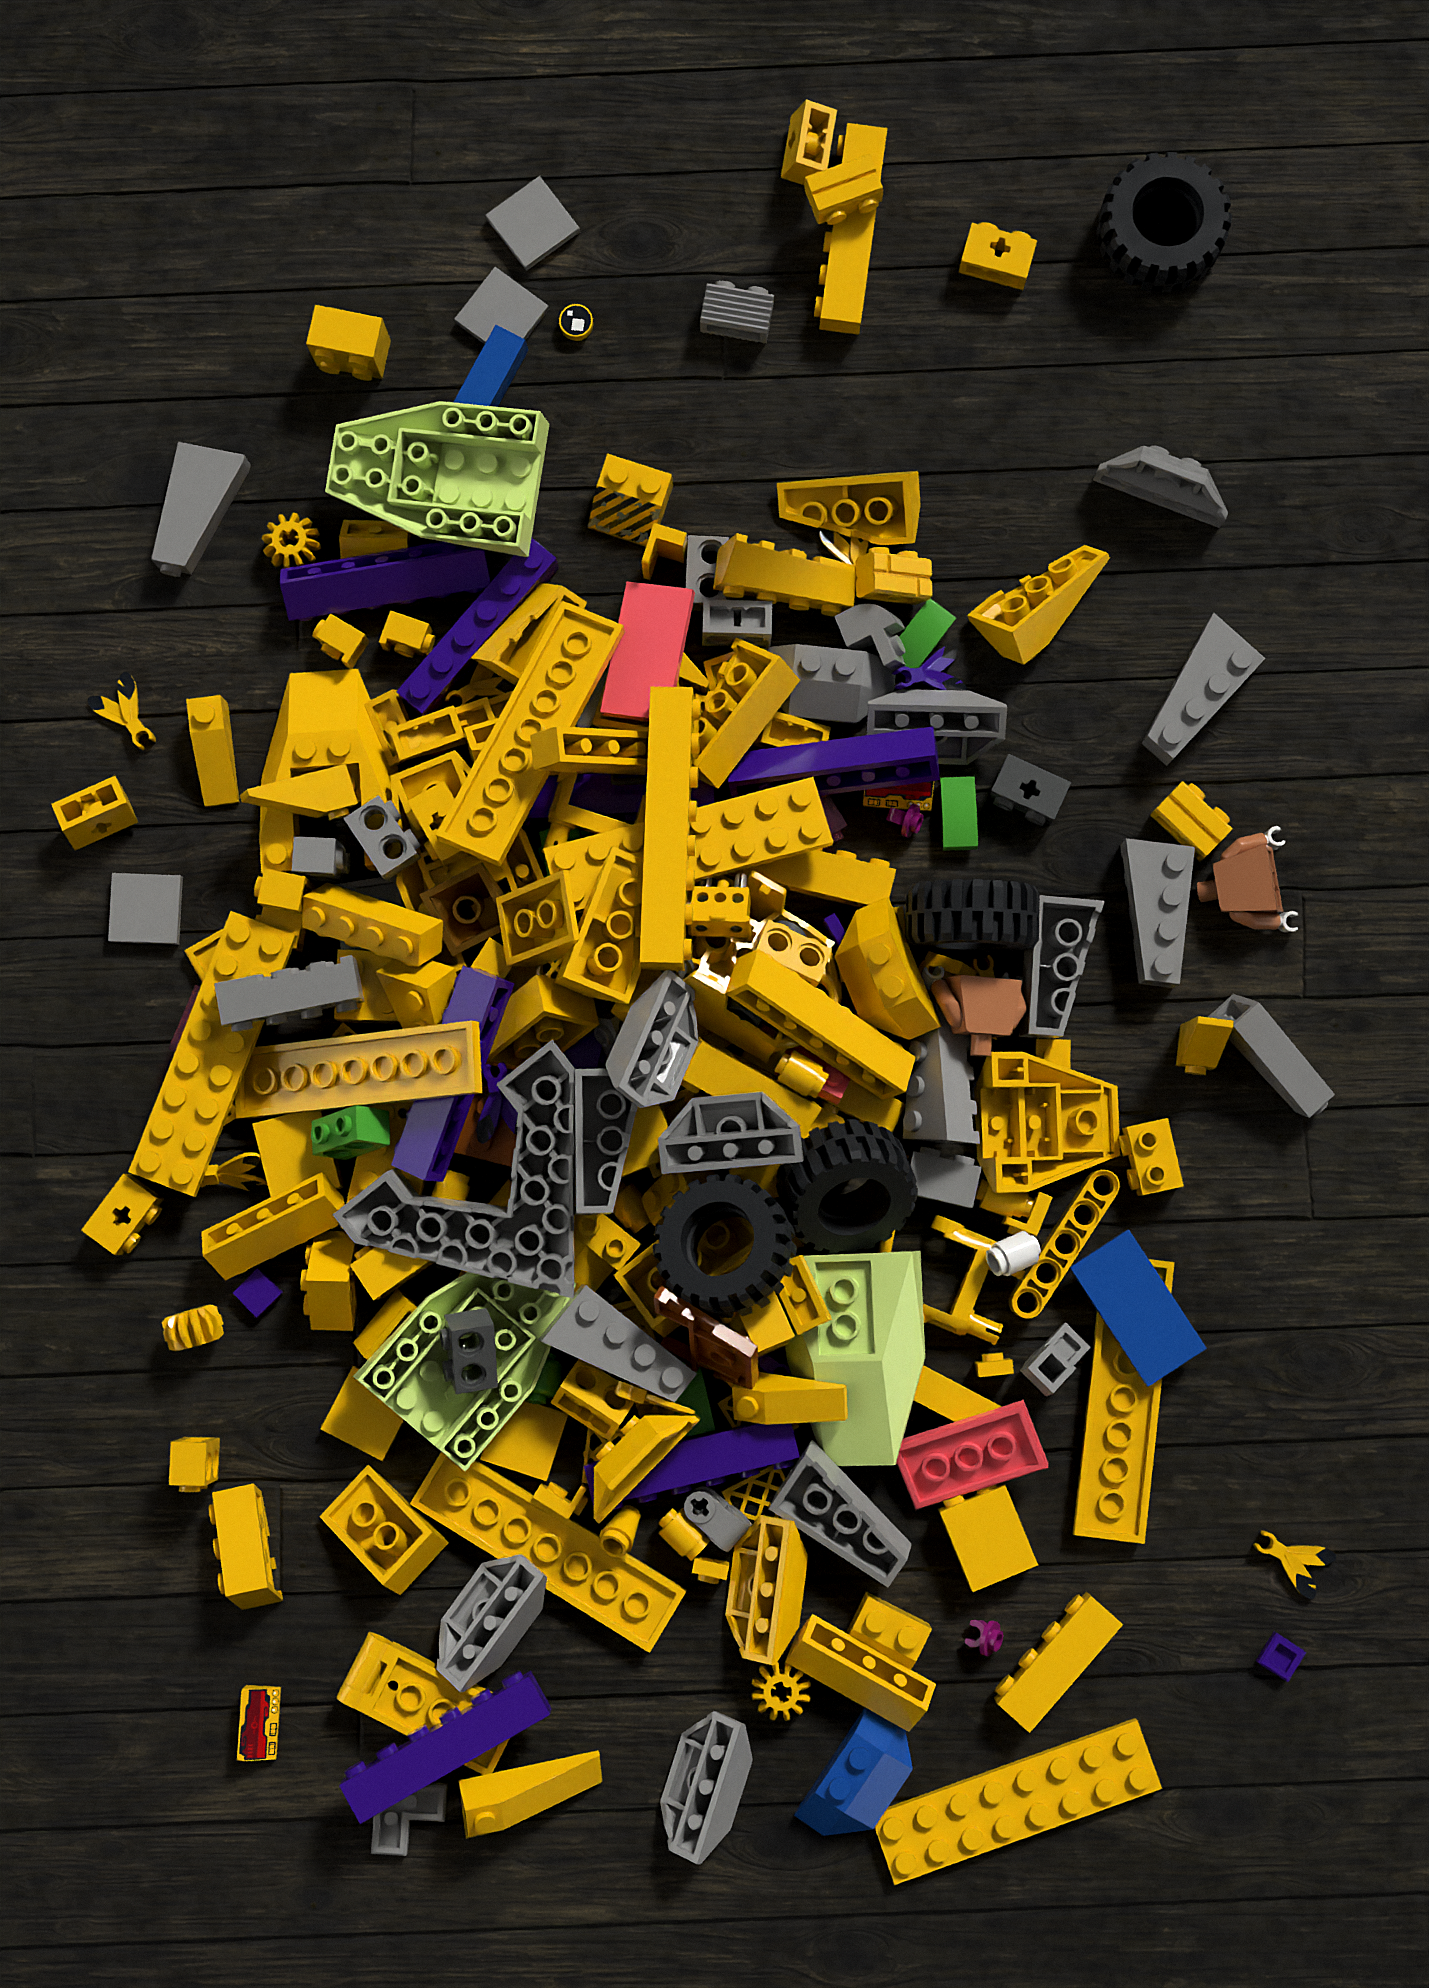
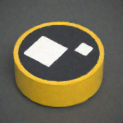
(576, 322)

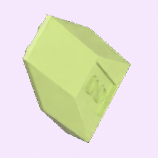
(445, 472)
(869, 1346)
(409, 1370)

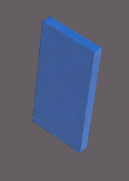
(1137, 1307)

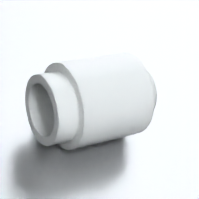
(1013, 1254)

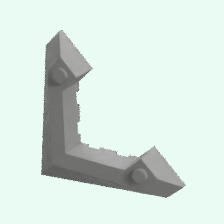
(519, 1243)

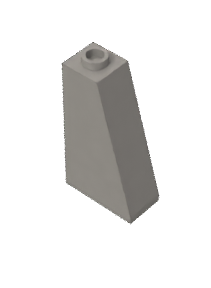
(195, 503)
(1274, 1055)

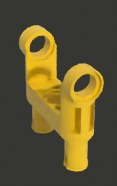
(568, 817)
(962, 1315)

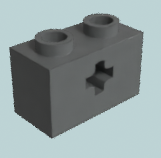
(1047, 788)

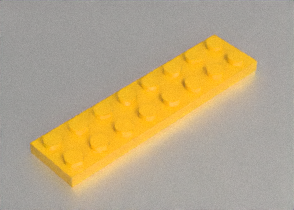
(548, 695)
(728, 837)
(207, 1062)
(361, 1070)
(1117, 1440)
(511, 1522)
(1016, 1801)

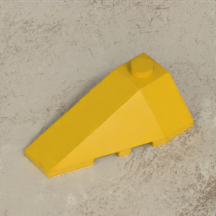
(608, 952)

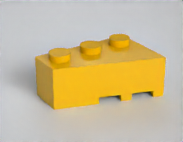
(243, 1547)

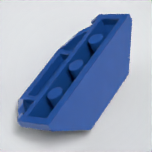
(858, 1778)

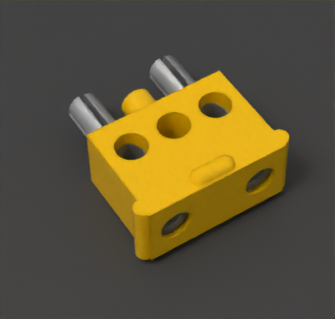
(721, 909)

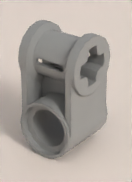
(719, 1519)

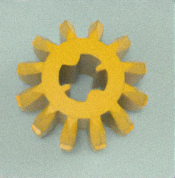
(293, 530)
(192, 1327)
(772, 1699)

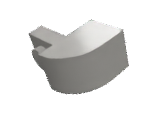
(873, 625)
(1055, 1359)

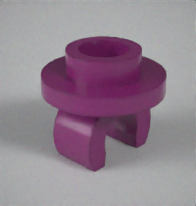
(910, 820)
(990, 1637)

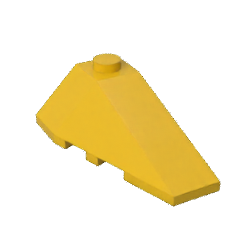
(864, 506)
(1030, 615)
(515, 1794)

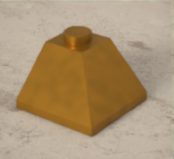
(466, 907)

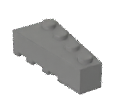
(1207, 680)
(1158, 897)
(1056, 964)
(289, 993)
(939, 1088)
(601, 1140)
(609, 1340)
(840, 1516)

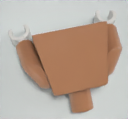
(1249, 883)
(978, 1006)

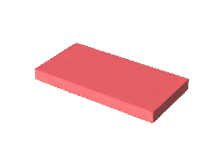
(650, 649)
(970, 1455)

